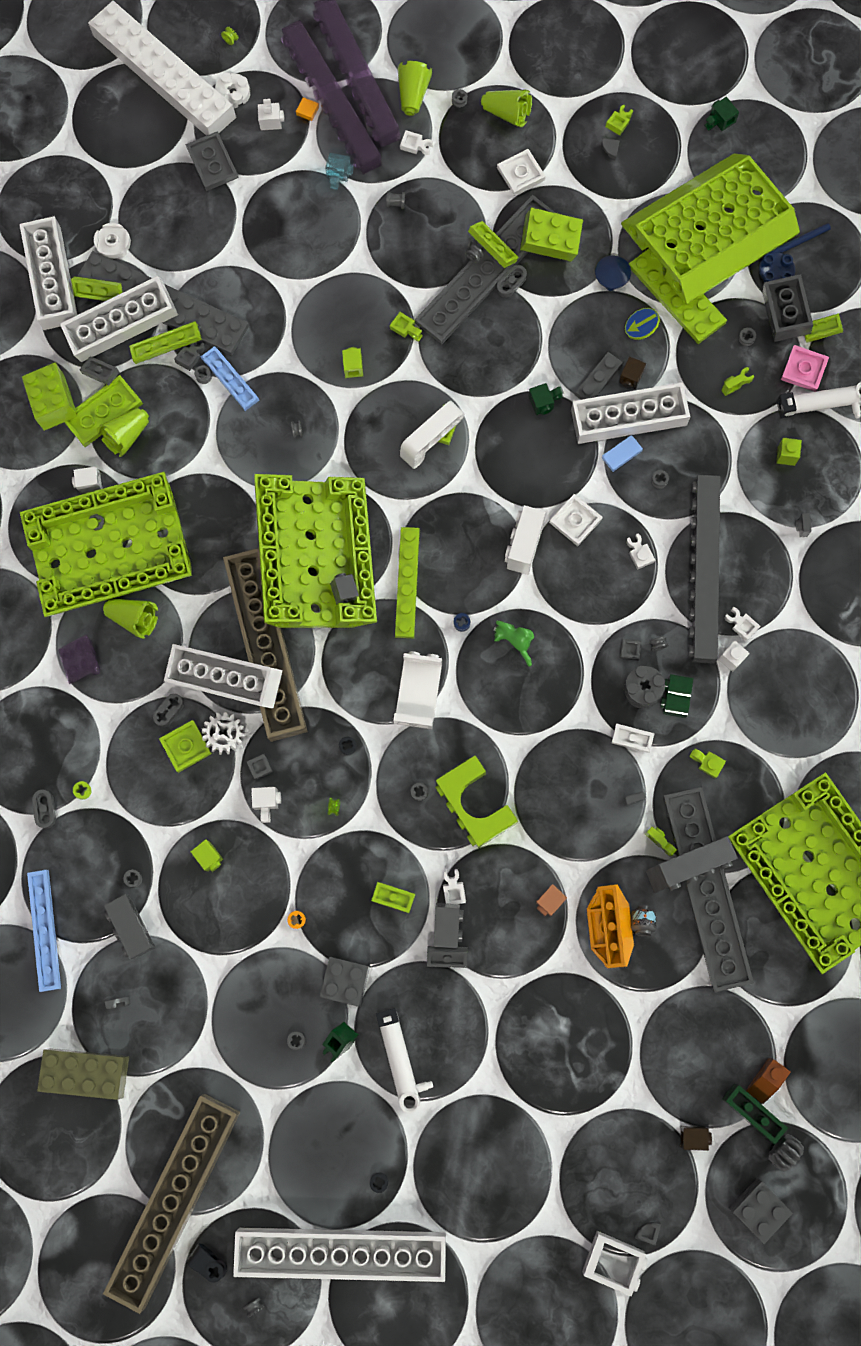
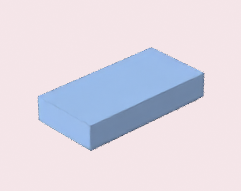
(622, 453)

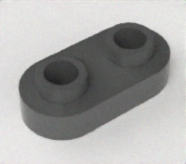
(510, 282)
(42, 810)

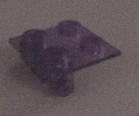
(79, 659)

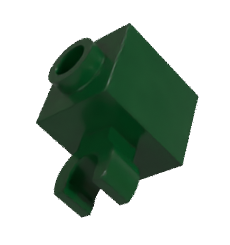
(722, 114)
(543, 399)
(339, 1041)

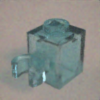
(338, 169)

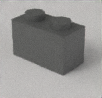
(447, 925)

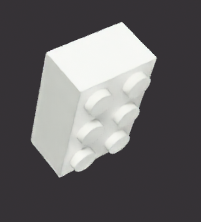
(525, 539)

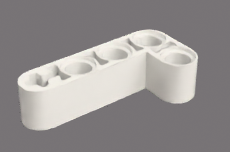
(429, 433)

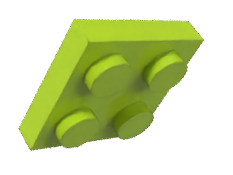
(185, 746)

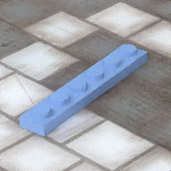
(44, 931)

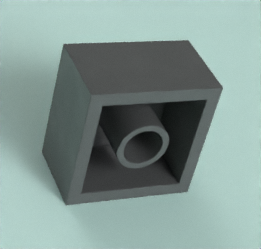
(344, 981)
(760, 1210)

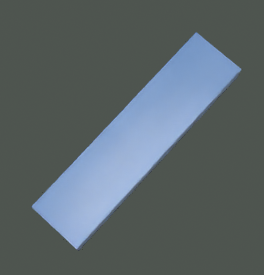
(230, 378)

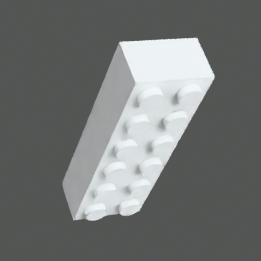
(48, 272)
(119, 319)
(630, 413)
(223, 676)

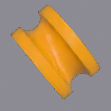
(295, 913)

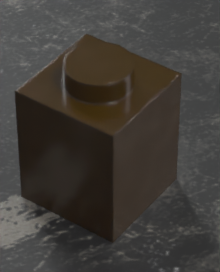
(632, 373)
(695, 1138)

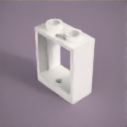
(593, 1257)

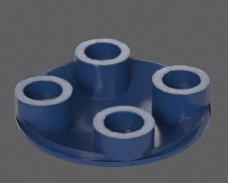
(776, 266)
(613, 272)

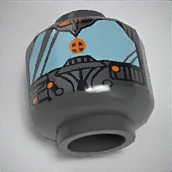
(643, 921)

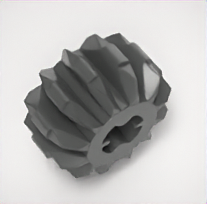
(786, 1152)

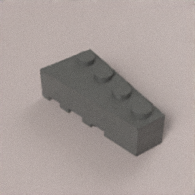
(691, 864)

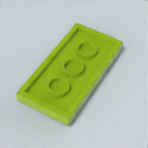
(102, 407)

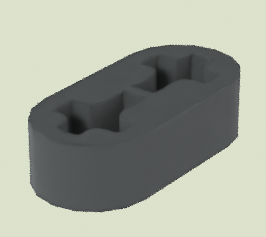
(172, 713)

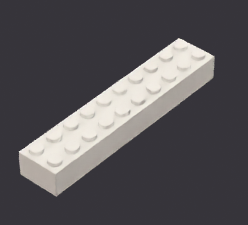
(162, 69)
(340, 1254)

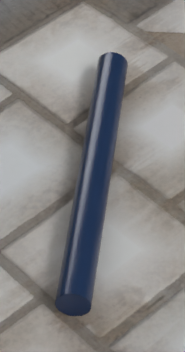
(799, 240)

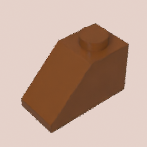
(768, 1080)

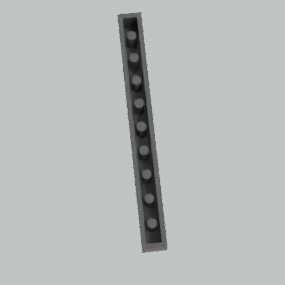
(705, 569)

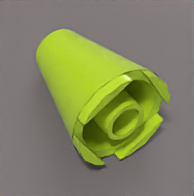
(413, 83)
(508, 105)
(123, 431)
(133, 615)

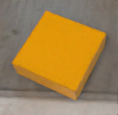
(307, 109)

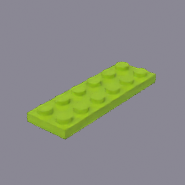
(698, 317)

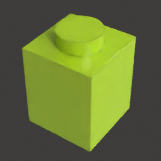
(352, 362)
(789, 451)
(207, 856)

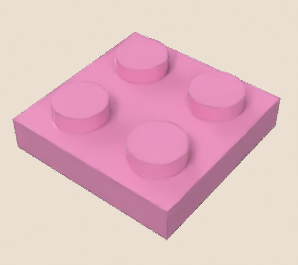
(805, 368)

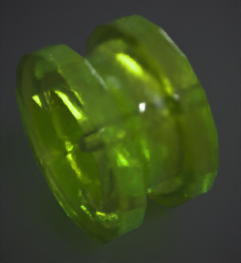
(334, 806)

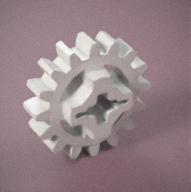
(223, 727)

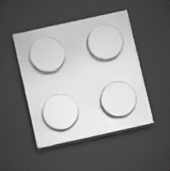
(521, 172)
(576, 520)

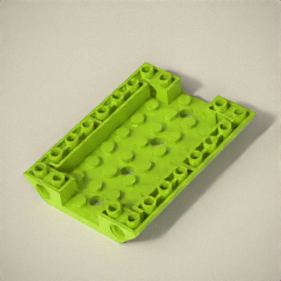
(728, 239)
(130, 512)
(339, 546)
(832, 833)

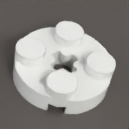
(235, 81)
(114, 250)

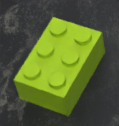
(551, 234)
(49, 396)

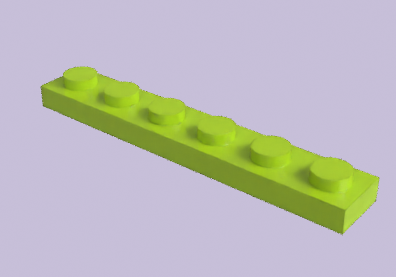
(407, 583)

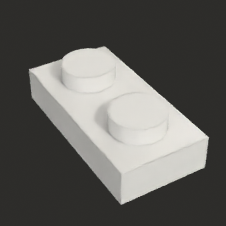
(632, 738)

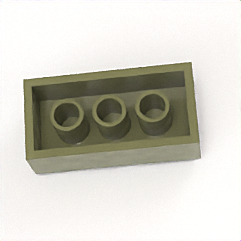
(83, 1073)

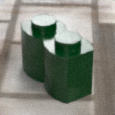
(677, 696)

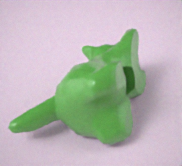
(518, 637)

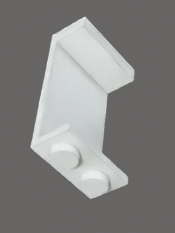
(418, 690)

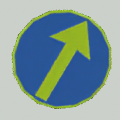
(642, 323)

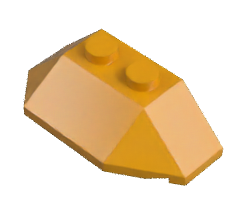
(610, 926)

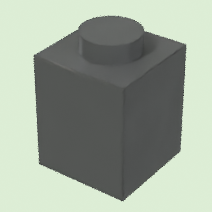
(344, 588)

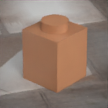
(550, 901)

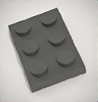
(212, 161)

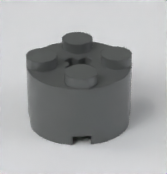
(652, 679)

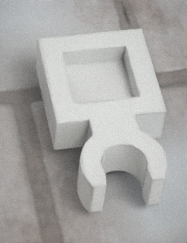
(413, 142)
(640, 554)
(744, 626)
(454, 890)

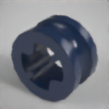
(459, 617)

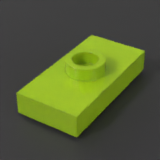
(825, 327)

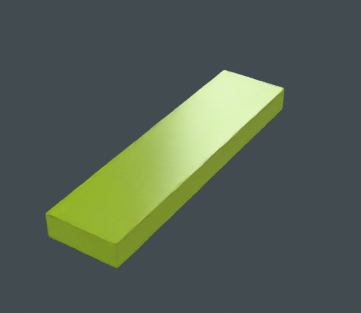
(165, 342)

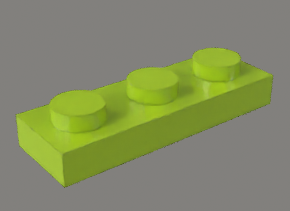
(493, 244)
(95, 288)

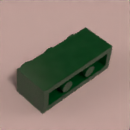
(755, 1113)

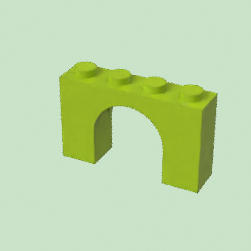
(479, 829)

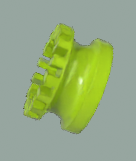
(229, 36)
(87, 793)

